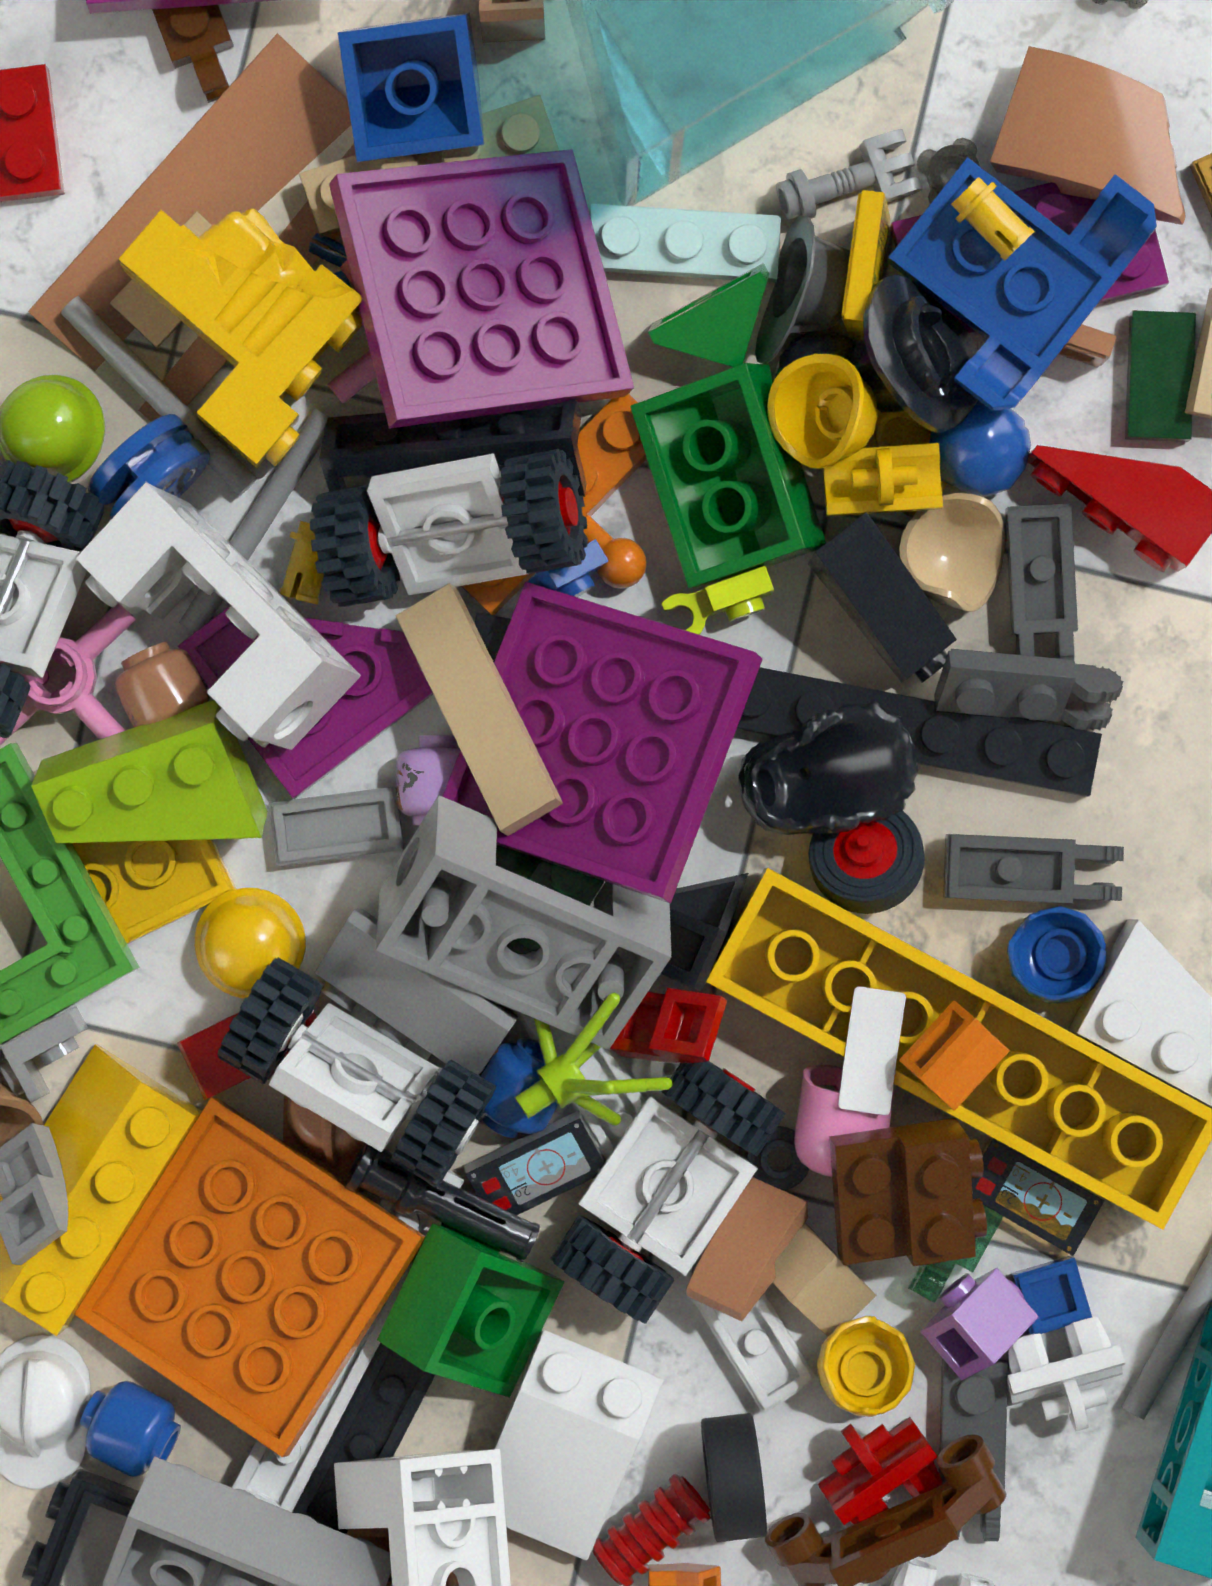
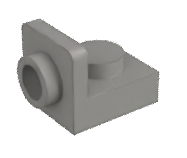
(50, 1041)

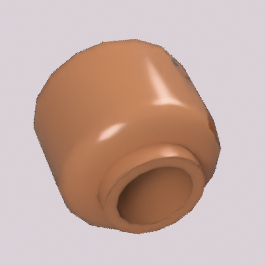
(159, 684)

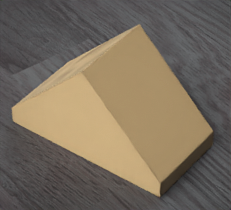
(819, 1282)

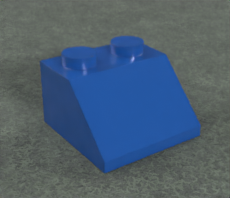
(412, 86)

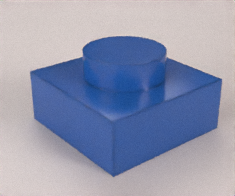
(573, 579)

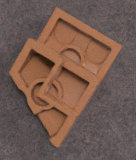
(1083, 126)

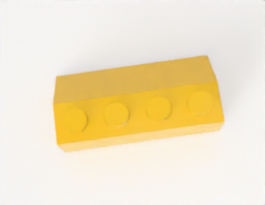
(113, 1145)

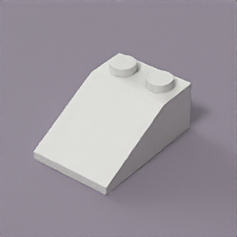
(570, 1441)

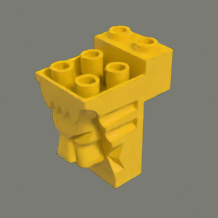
(257, 310)

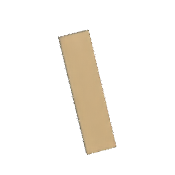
(479, 710)

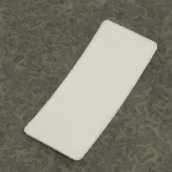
(871, 1050)

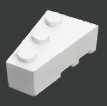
(1151, 1014)

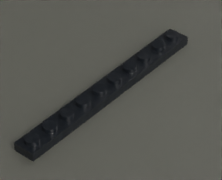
(960, 742)

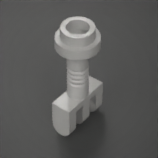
(799, 195)

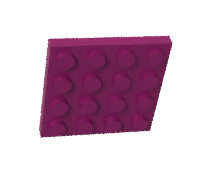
(480, 287)
(628, 730)

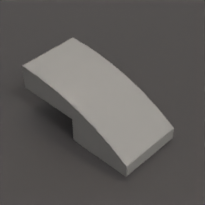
(32, 1193)

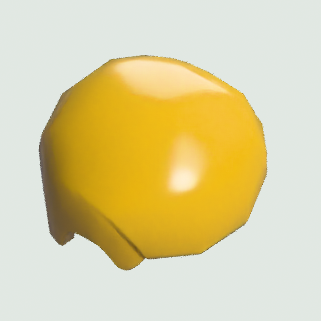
(866, 1366)

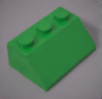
(725, 478)

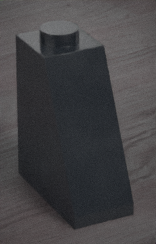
(883, 600)

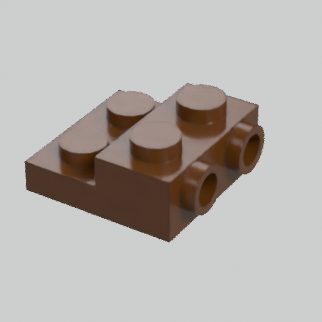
(907, 1193)

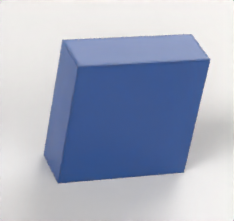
(1054, 1294)

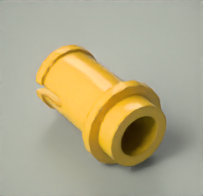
(991, 218)
(301, 576)

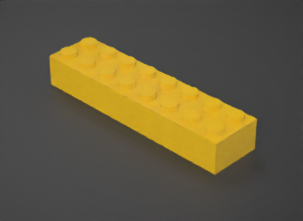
(1045, 1098)

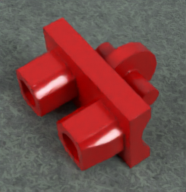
(876, 1468)

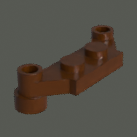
(897, 1534)

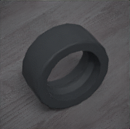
(734, 1477)

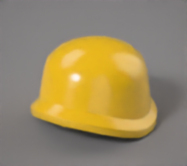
(821, 410)
(243, 936)

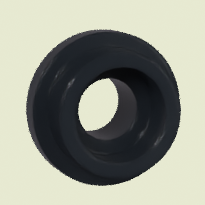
(782, 1179)

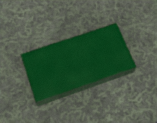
(1159, 375)

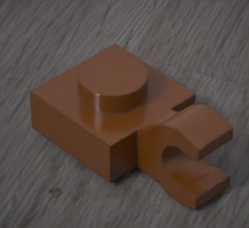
(196, 37)

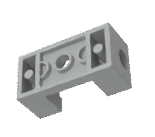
(457, 912)

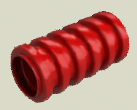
(651, 1530)

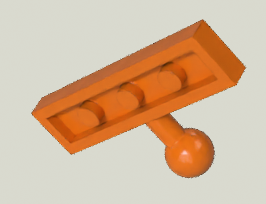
(609, 456)

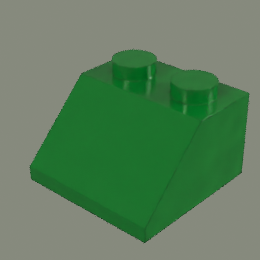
(469, 1311)

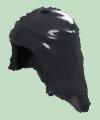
(857, 769)

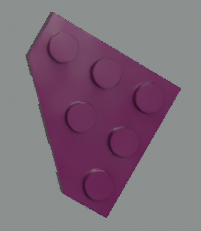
(384, 693)

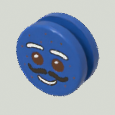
(154, 454)

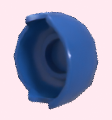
(984, 451)
(1057, 955)

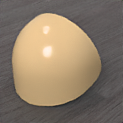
(956, 550)

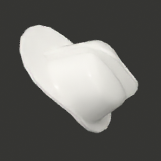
(41, 1411)

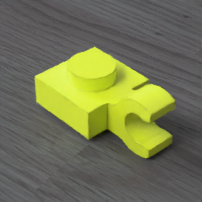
(737, 596)

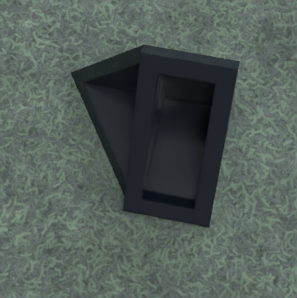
(698, 927)

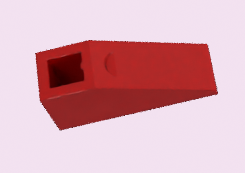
(1147, 501)

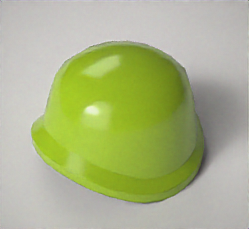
(52, 425)

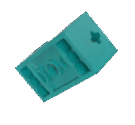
(1177, 1512)

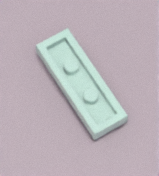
(685, 241)

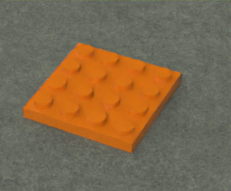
(250, 1276)

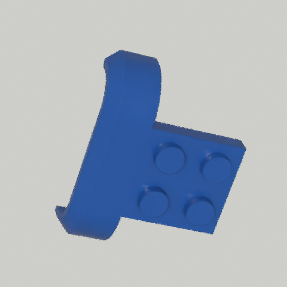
(1034, 296)

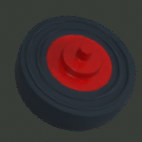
(869, 865)

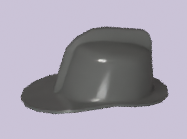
(806, 290)

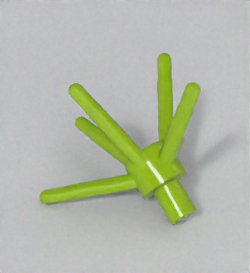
(564, 1081)

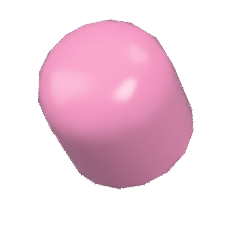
(821, 1117)

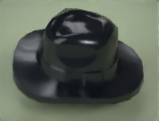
(913, 355)

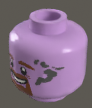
(424, 774)

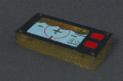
(1035, 1197)

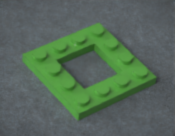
(82, 937)

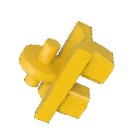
(884, 481)

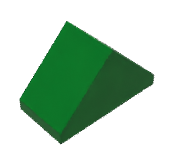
(717, 323)

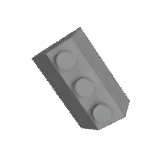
(410, 1001)

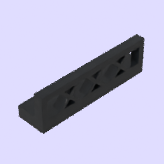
(370, 448)

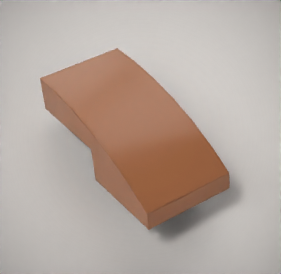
(744, 1249)

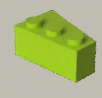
(153, 785)

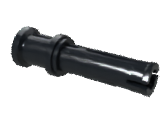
(445, 1203)

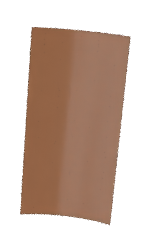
(230, 161)

